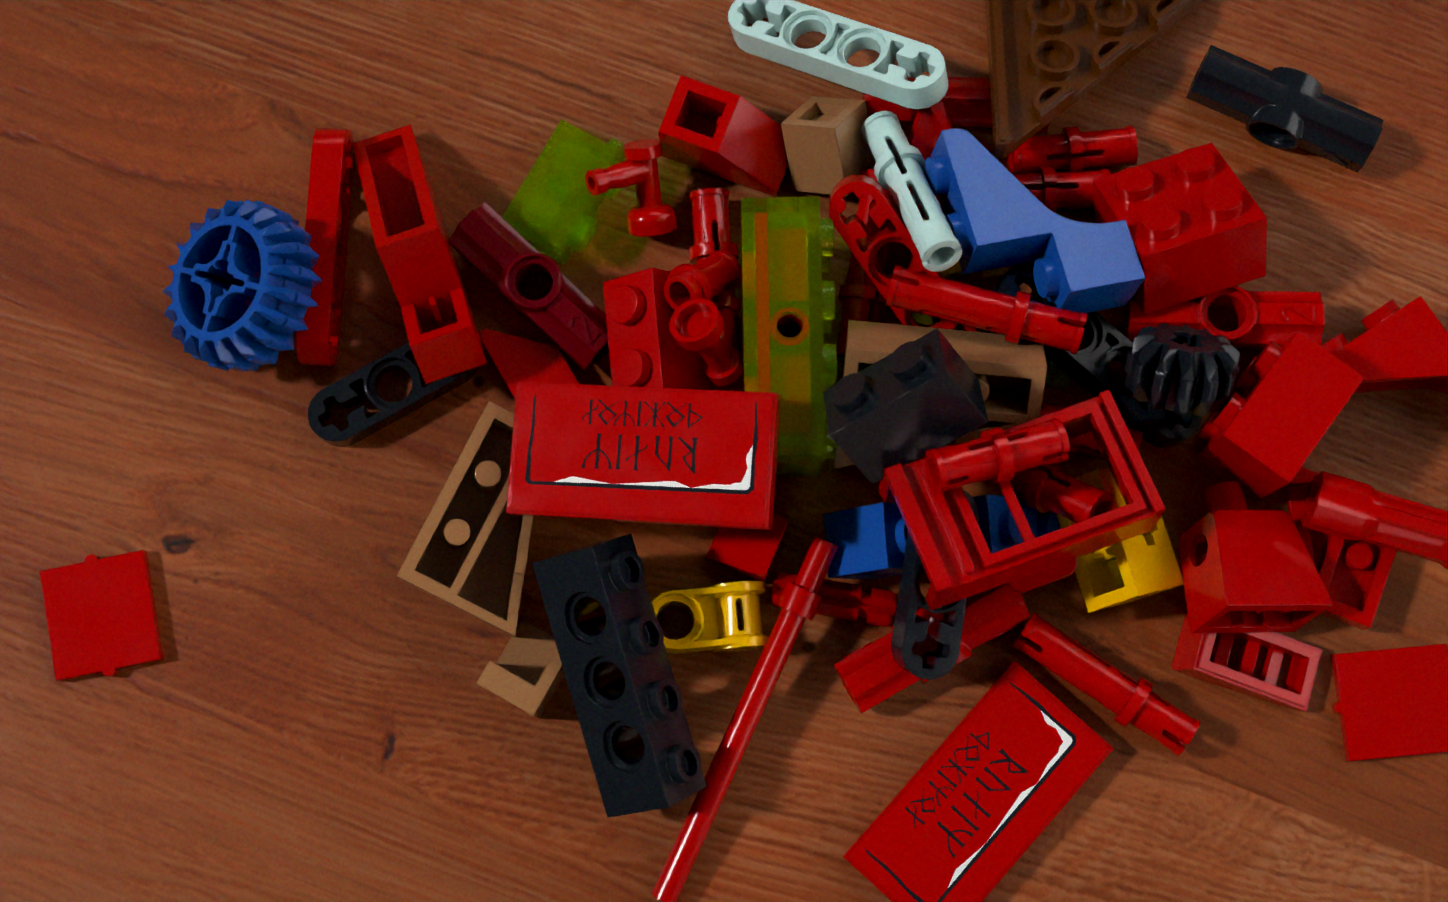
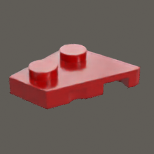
(1350, 569)

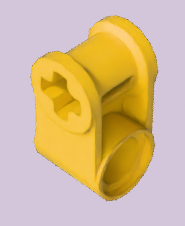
(716, 617)

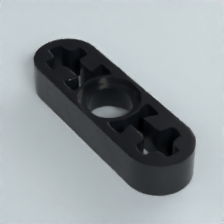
(368, 376)
(912, 627)

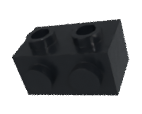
(904, 405)

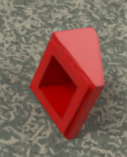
(748, 549)

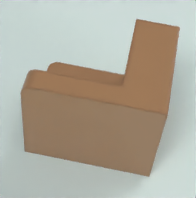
(826, 143)
(525, 670)

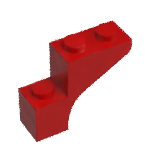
(1399, 349)

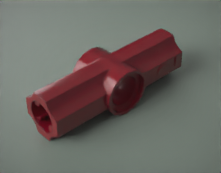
(507, 260)

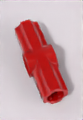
(1257, 315)
(873, 673)

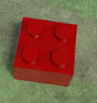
(1188, 225)
(1278, 416)

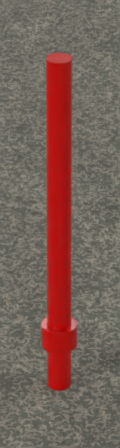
(798, 603)

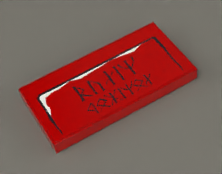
(644, 455)
(980, 796)

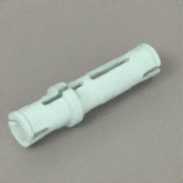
(931, 236)

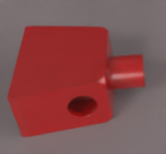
(1247, 569)

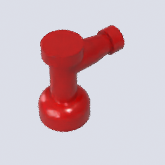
(650, 214)
(710, 330)

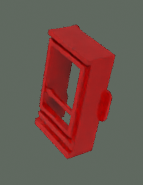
(953, 543)

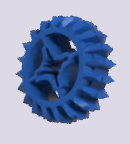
(233, 322)

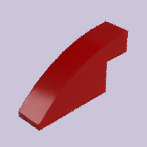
(417, 254)

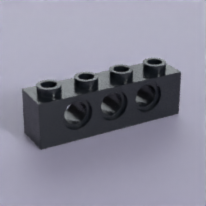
(620, 676)

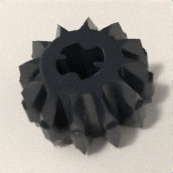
(1182, 369)

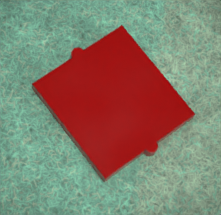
(101, 615)
(1392, 701)

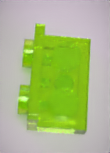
(553, 202)

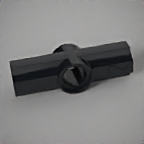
(1285, 108)

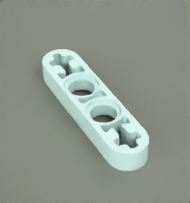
(841, 41)

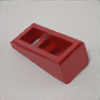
(1207, 656)

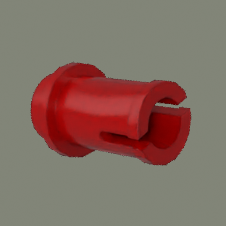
(703, 279)

